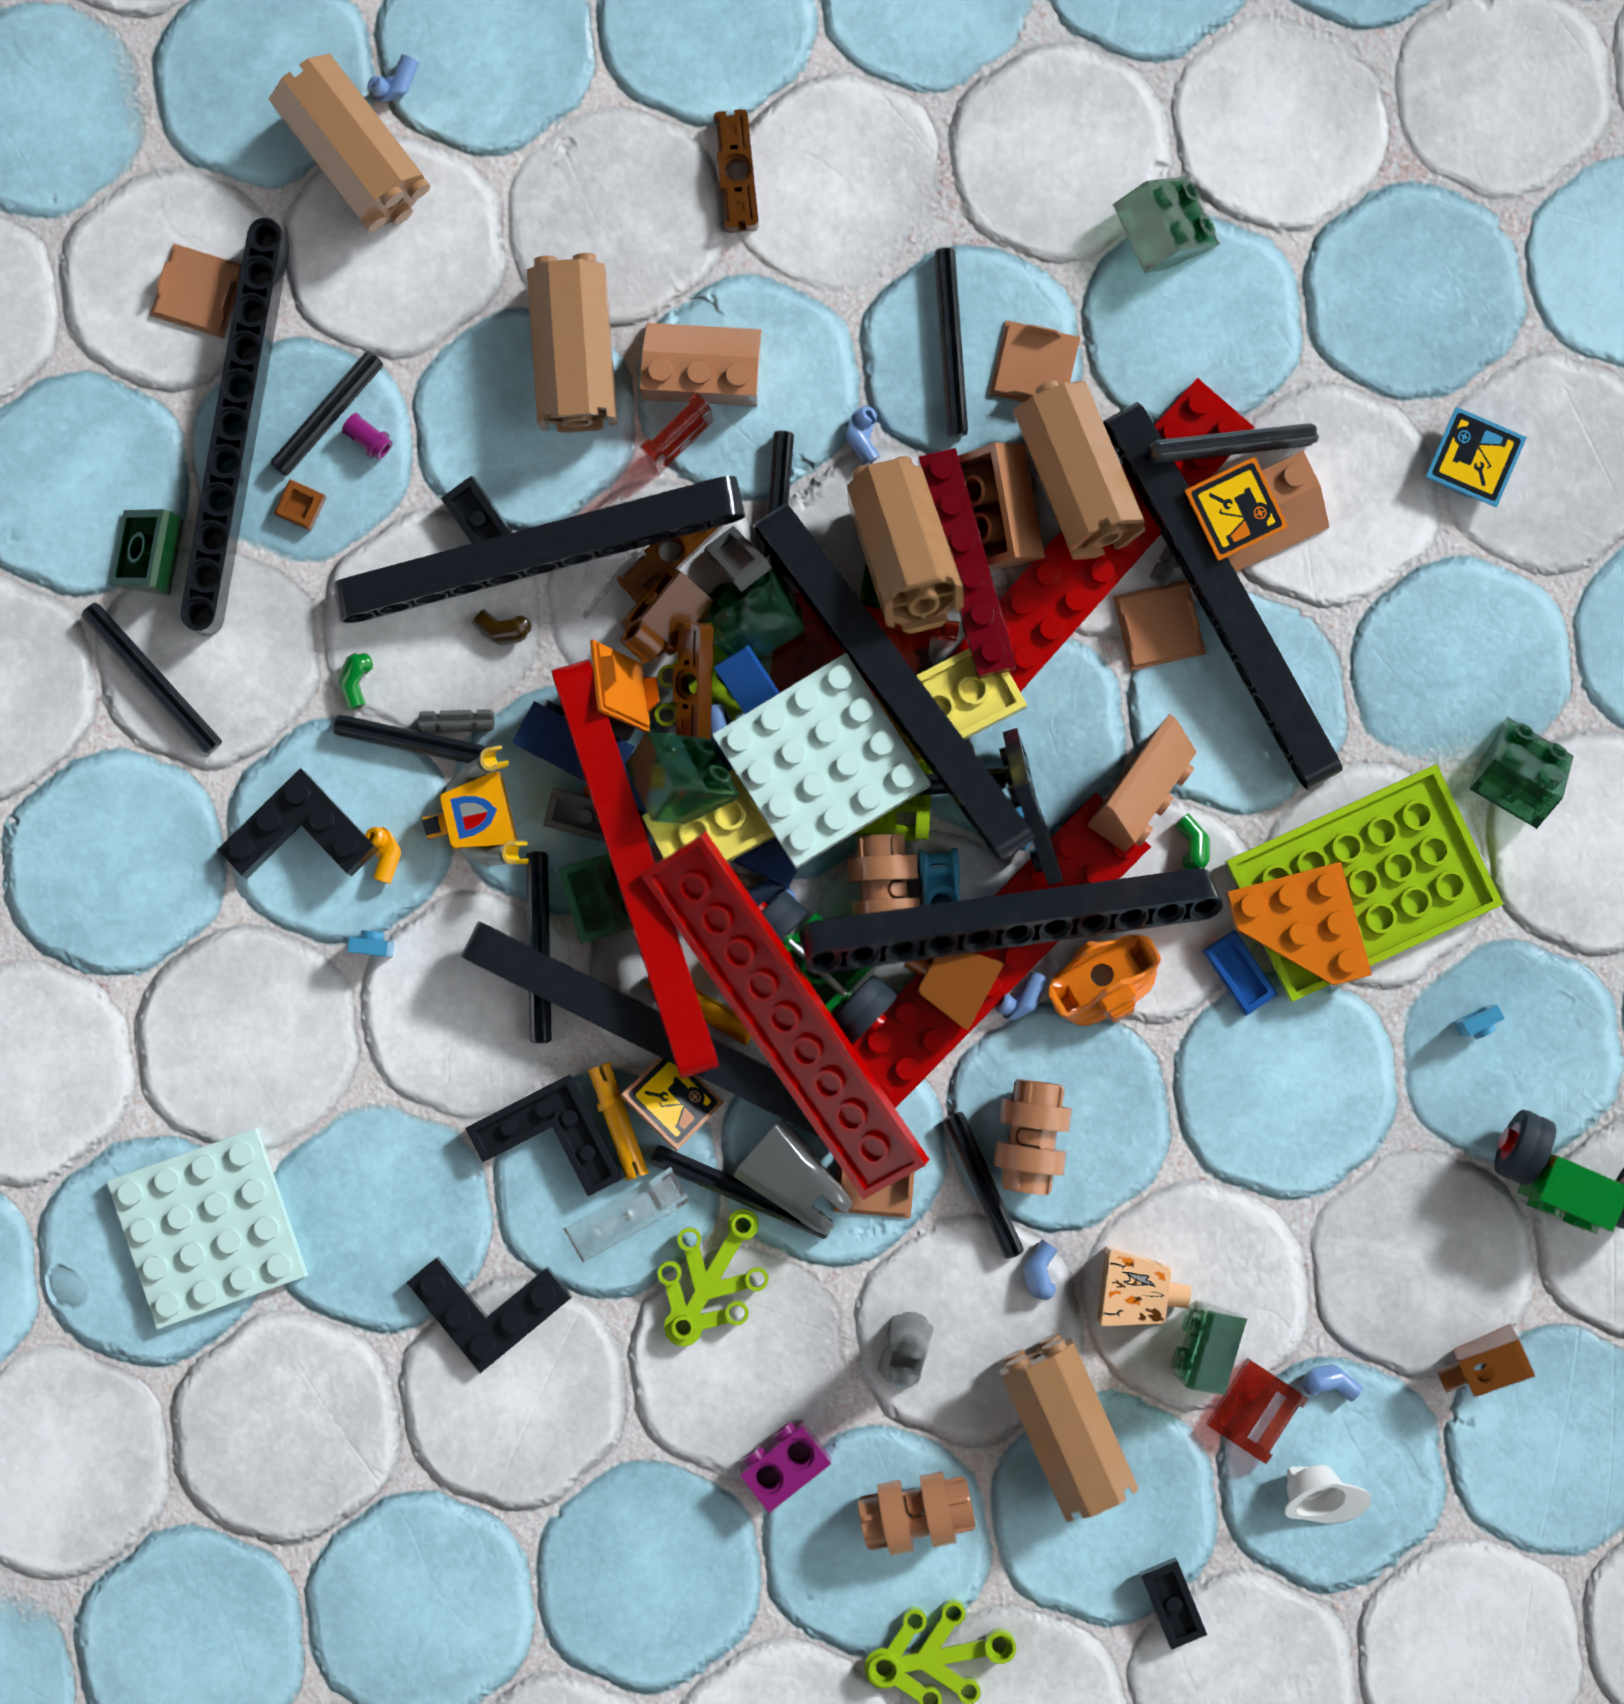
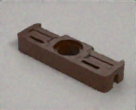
(739, 195)
(649, 568)
(694, 658)

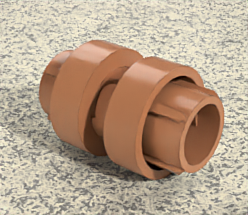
(882, 874)
(1024, 1164)
(887, 1519)

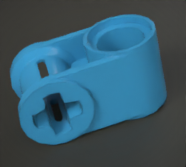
(939, 879)

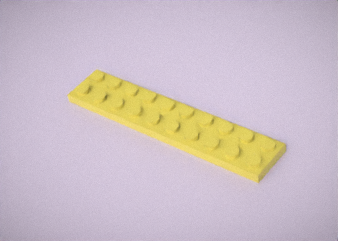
(965, 700)

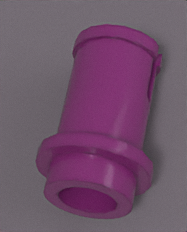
(367, 436)

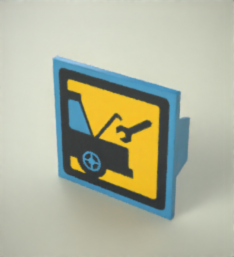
(1475, 457)

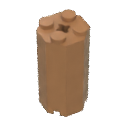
(349, 142)
(571, 343)
(1078, 469)
(904, 544)
(1068, 1427)

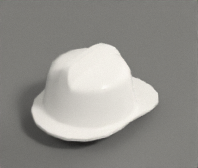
(1321, 1496)

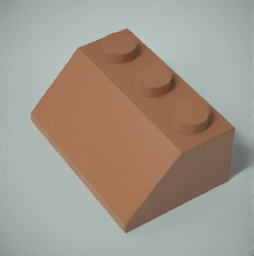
(706, 360)
(1003, 504)
(1301, 504)
(1145, 786)

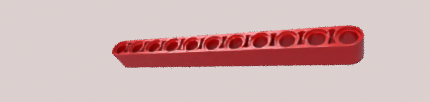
(631, 857)

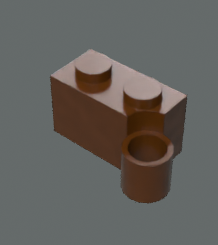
(653, 619)

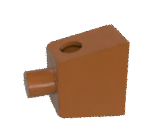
(956, 983)
(1503, 1360)

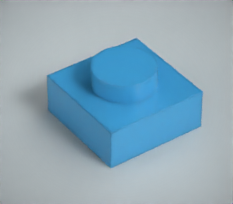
(371, 943)
(1479, 1022)

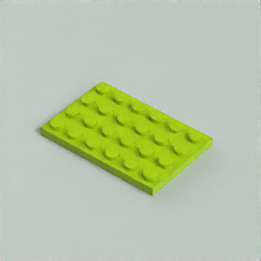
(1403, 862)

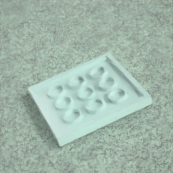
(821, 760)
(207, 1228)

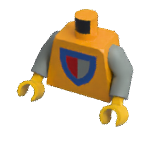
(478, 814)

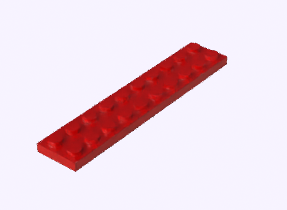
(1062, 592)
(784, 1016)
(918, 1033)

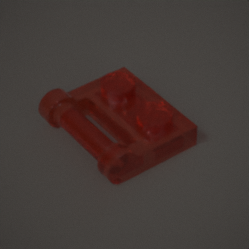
(678, 434)
(1245, 1404)

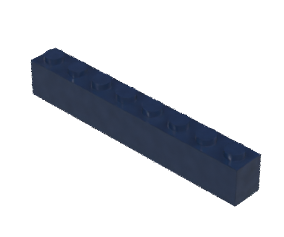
(549, 738)

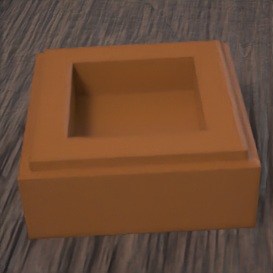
(300, 505)

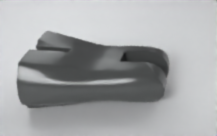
(792, 1177)
(907, 1349)

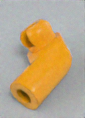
(388, 853)

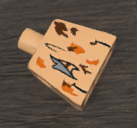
(1137, 1290)

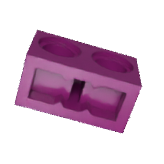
(792, 1472)

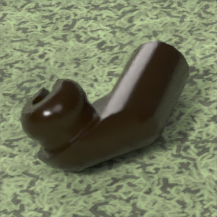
(503, 632)

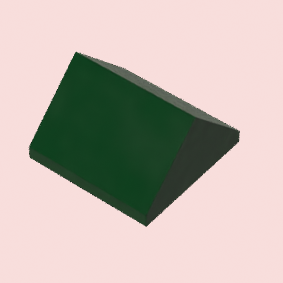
(147, 551)

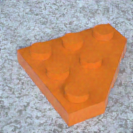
(1305, 921)

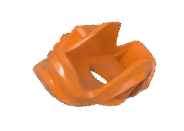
(1134, 969)

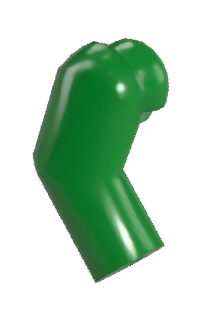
(349, 679)
(1198, 843)

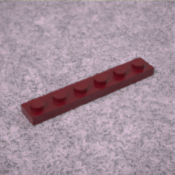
(981, 610)

